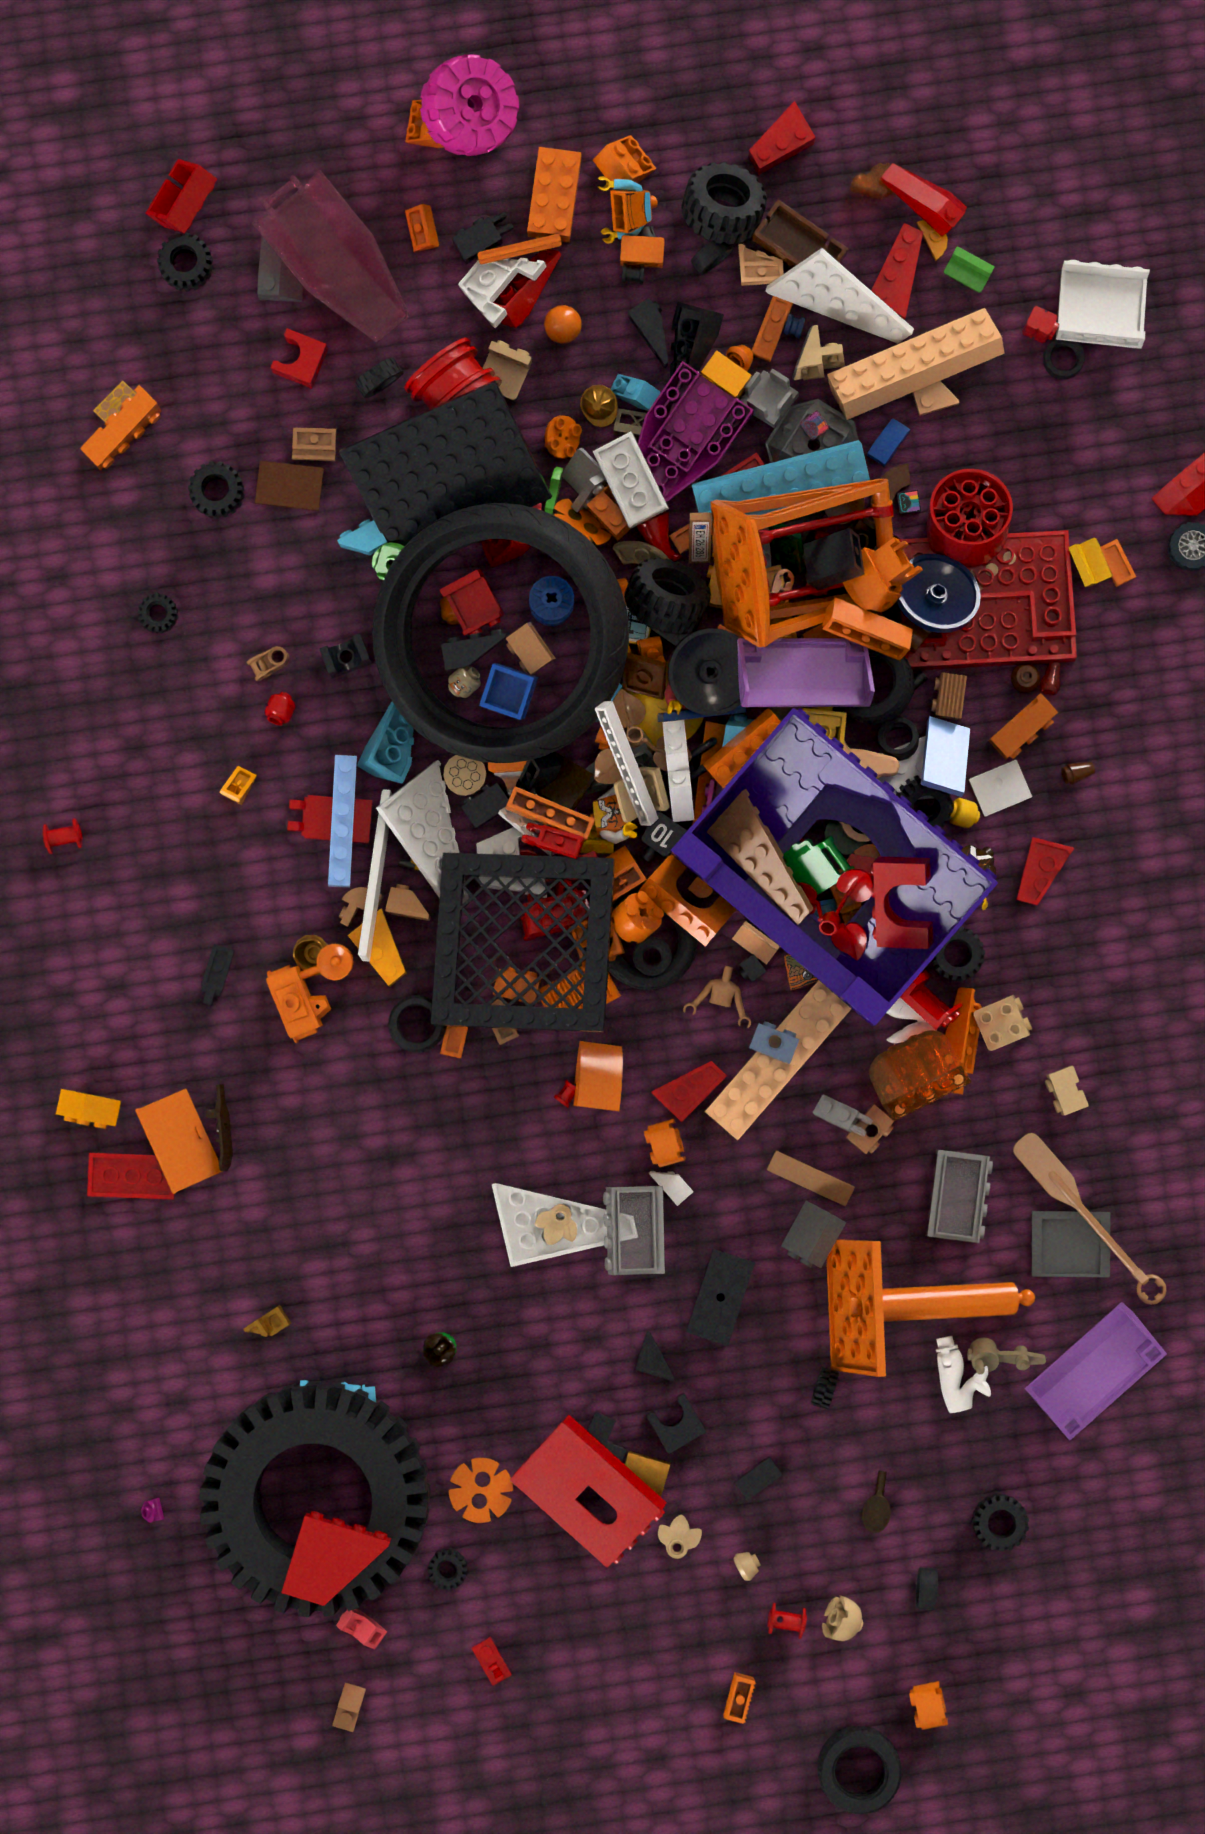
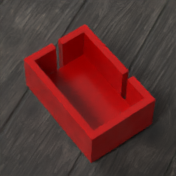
(177, 207)

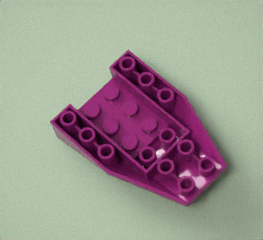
(689, 429)

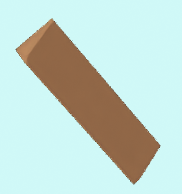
(810, 1178)

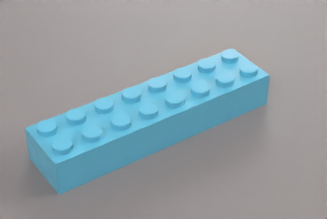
(805, 472)

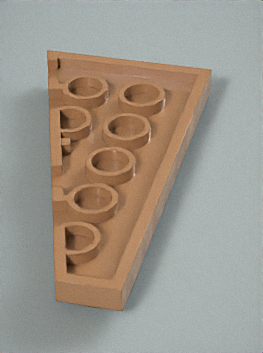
(758, 854)

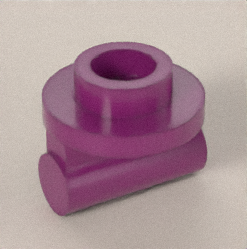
(152, 1510)

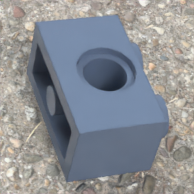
(761, 1037)

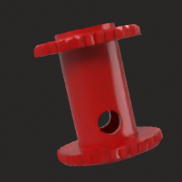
(62, 836)
(790, 1621)

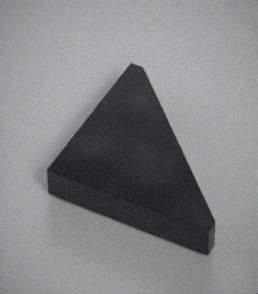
(652, 1361)

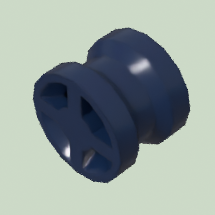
(794, 326)

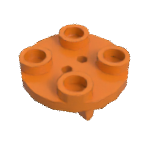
(555, 434)

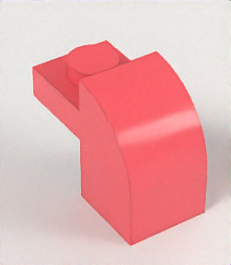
(361, 1627)

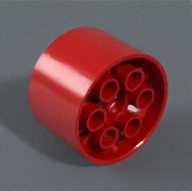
(969, 488)

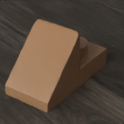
(349, 1707)

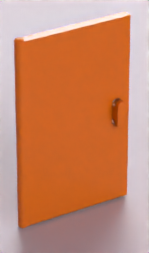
(176, 1142)

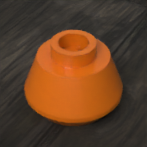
(741, 356)

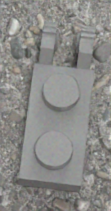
(841, 1115)

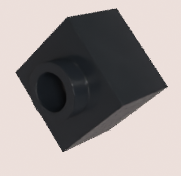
(751, 968)

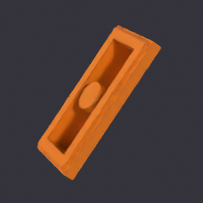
(422, 227)

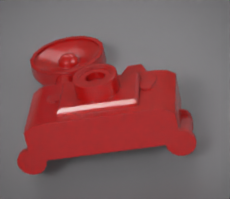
(530, 928)

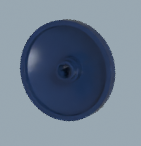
(941, 595)

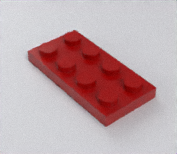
(126, 1177)

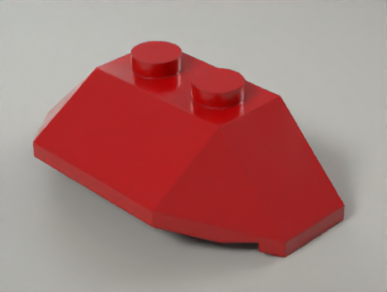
(1185, 492)

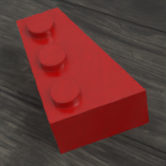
(782, 140)

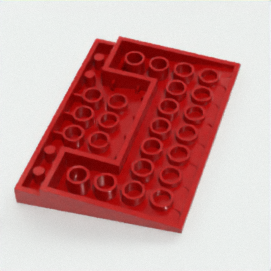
(1021, 613)

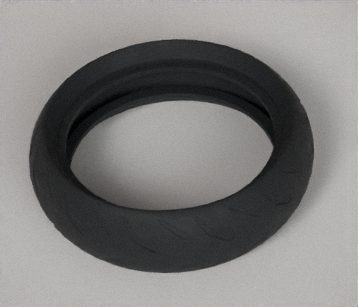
(394, 640)

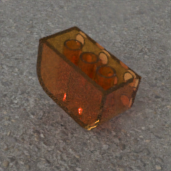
(917, 1073)

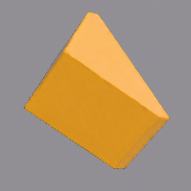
(238, 785)

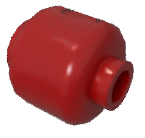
(280, 708)

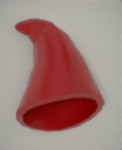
(656, 532)

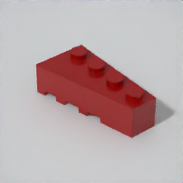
(898, 272)

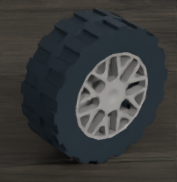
(1188, 546)

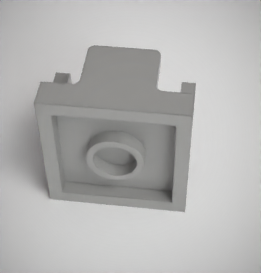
(769, 396)

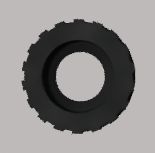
(379, 377)

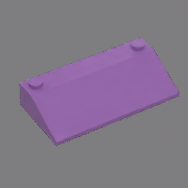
(805, 673)
(1096, 1370)

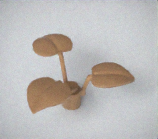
(630, 712)

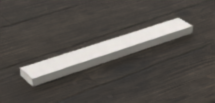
(374, 884)

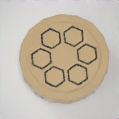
(464, 775)

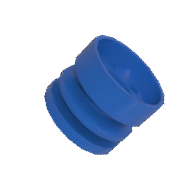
(551, 613)

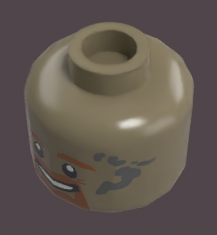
(464, 681)

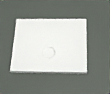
(1000, 788)

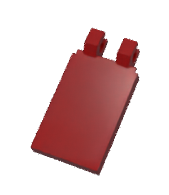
(318, 818)

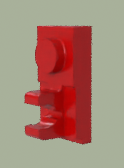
(491, 1661)

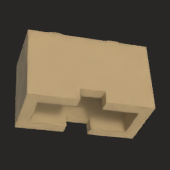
(1065, 1091)

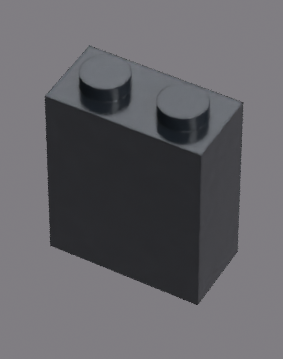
(833, 559)

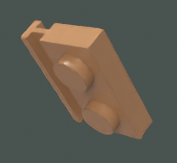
(314, 444)

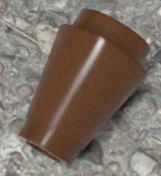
(1076, 772)

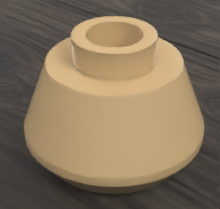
(747, 1565)

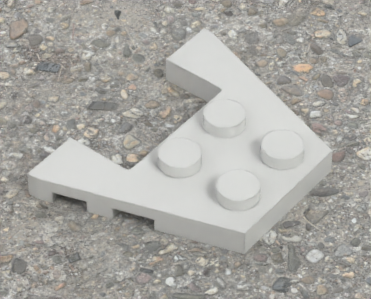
(488, 280)
(507, 844)

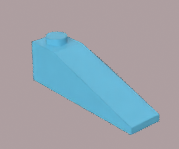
(389, 748)

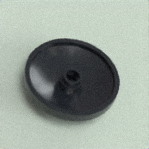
(688, 674)

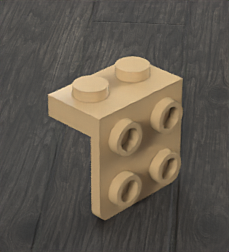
(509, 366)
(656, 790)
(1002, 1022)

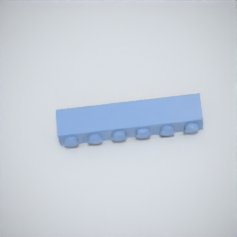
(342, 821)

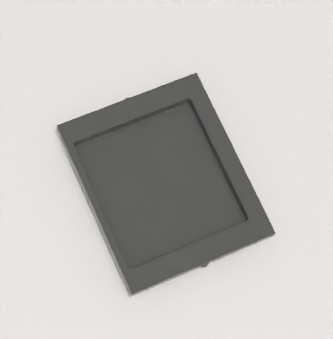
(1068, 1245)

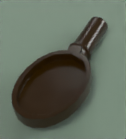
(877, 1508)

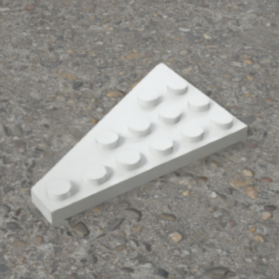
(833, 291)
(422, 823)
(526, 1241)

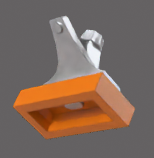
(508, 772)

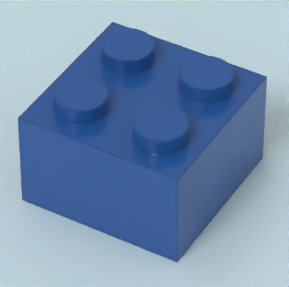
(508, 691)

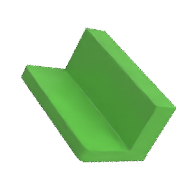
(968, 269)

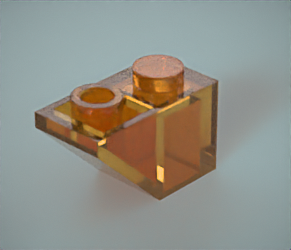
(870, 184)

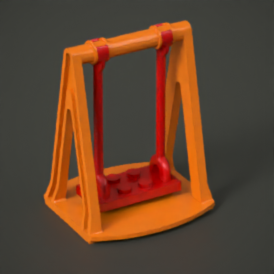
(742, 564)

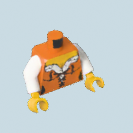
(609, 820)

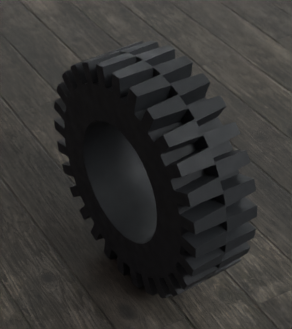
(324, 1417)

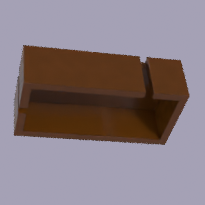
(794, 237)

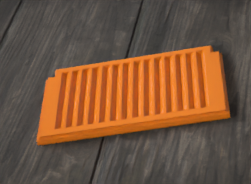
(573, 998)

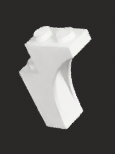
(678, 770)

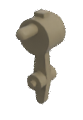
(985, 1353)

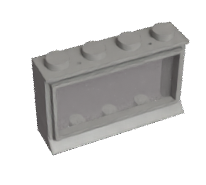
(959, 1196)
(634, 1230)

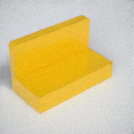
(1090, 562)

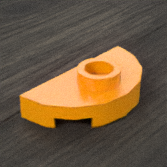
(935, 243)

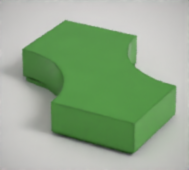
(554, 489)

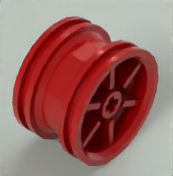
(449, 375)

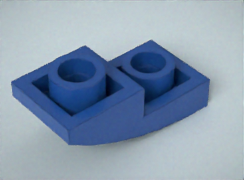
(888, 442)

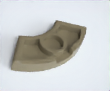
(637, 552)

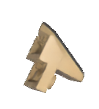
(815, 359)

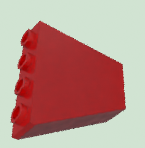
(329, 1557)

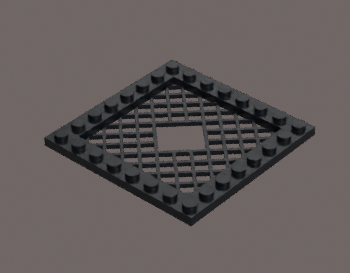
(507, 1016)

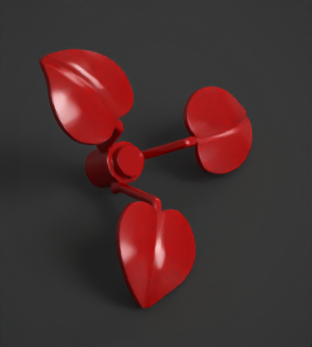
(849, 937)

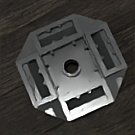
(791, 440)

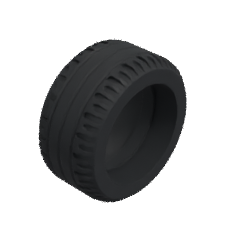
(393, 1025)

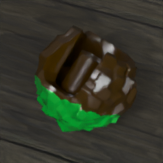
(439, 1349)

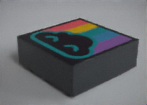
(908, 502)

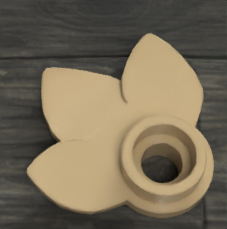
(557, 1228)
(681, 1534)

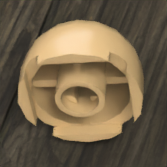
(843, 1619)

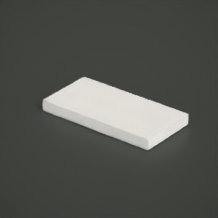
(630, 480)

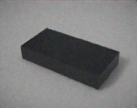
(758, 1478)

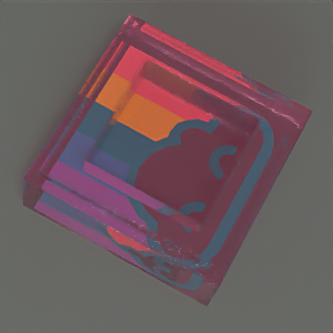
(814, 425)

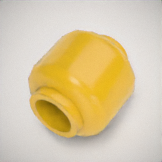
(964, 813)

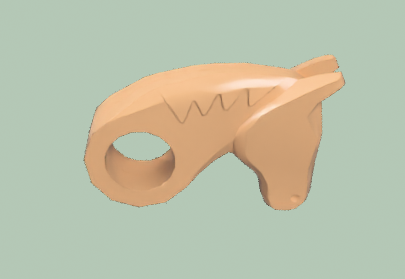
(883, 765)

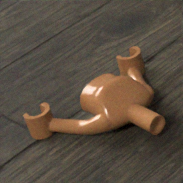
(722, 994)

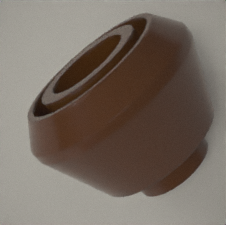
(1025, 684)

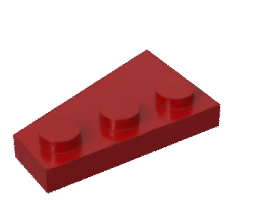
(1040, 869)
(689, 1090)

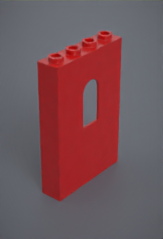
(562, 1471)

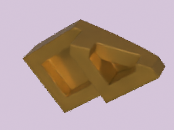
(269, 1323)

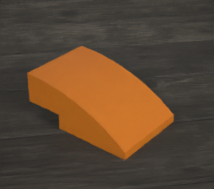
(598, 1076)

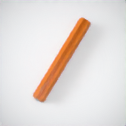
(519, 249)

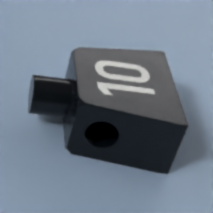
(661, 837)

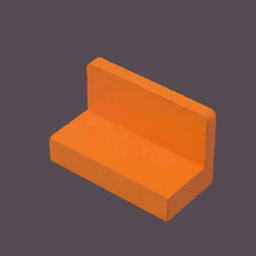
(642, 251)

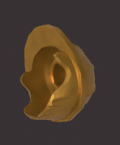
(599, 405)
(306, 951)

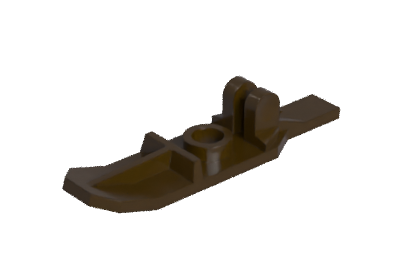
(223, 1128)

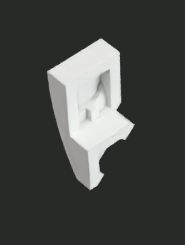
(673, 1185)

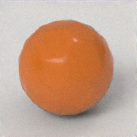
(562, 324)

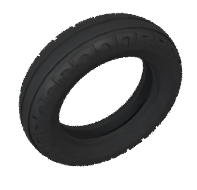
(679, 964)

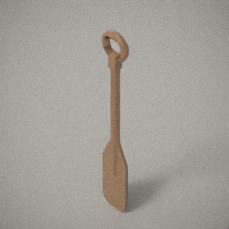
(1061, 1186)

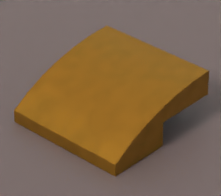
(649, 1470)

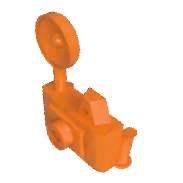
(293, 997)

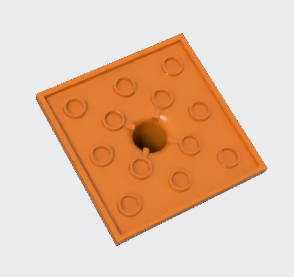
(861, 1305)

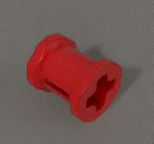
(566, 1094)

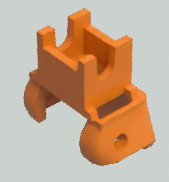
(882, 569)

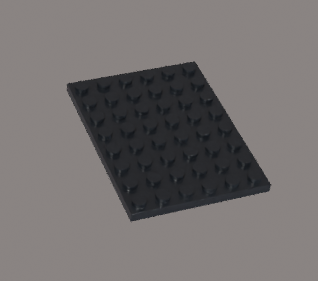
(443, 463)

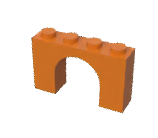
(699, 922)

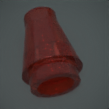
(1051, 679)

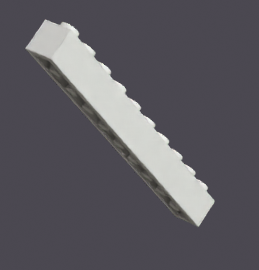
(626, 763)

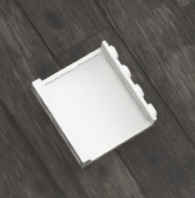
(1102, 304)

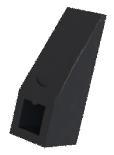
(468, 651)

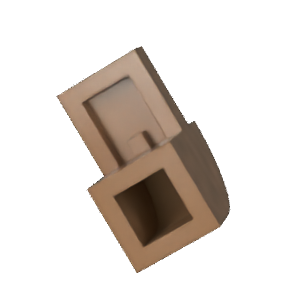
(356, 900)

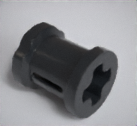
(633, 274)

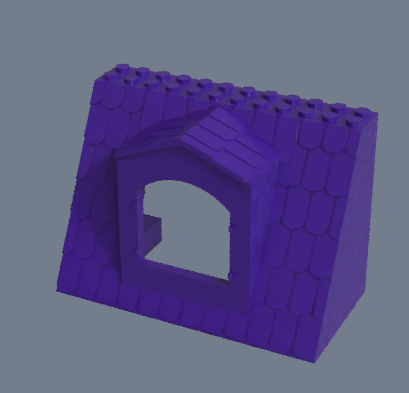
(810, 778)

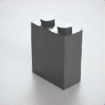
(812, 1235)

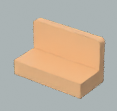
(755, 942)

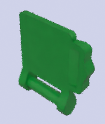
(812, 864)

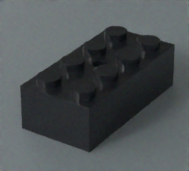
(723, 1275)

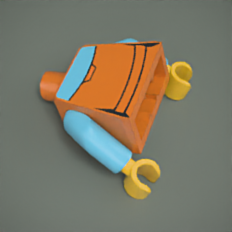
(629, 206)

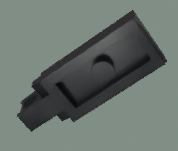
(216, 973)

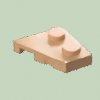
(757, 267)
(934, 398)

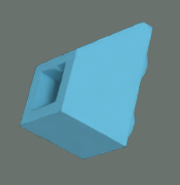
(635, 391)
(364, 539)

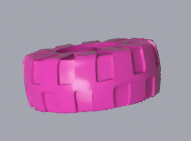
(469, 105)

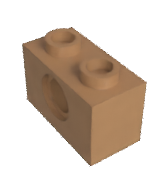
(880, 1121)

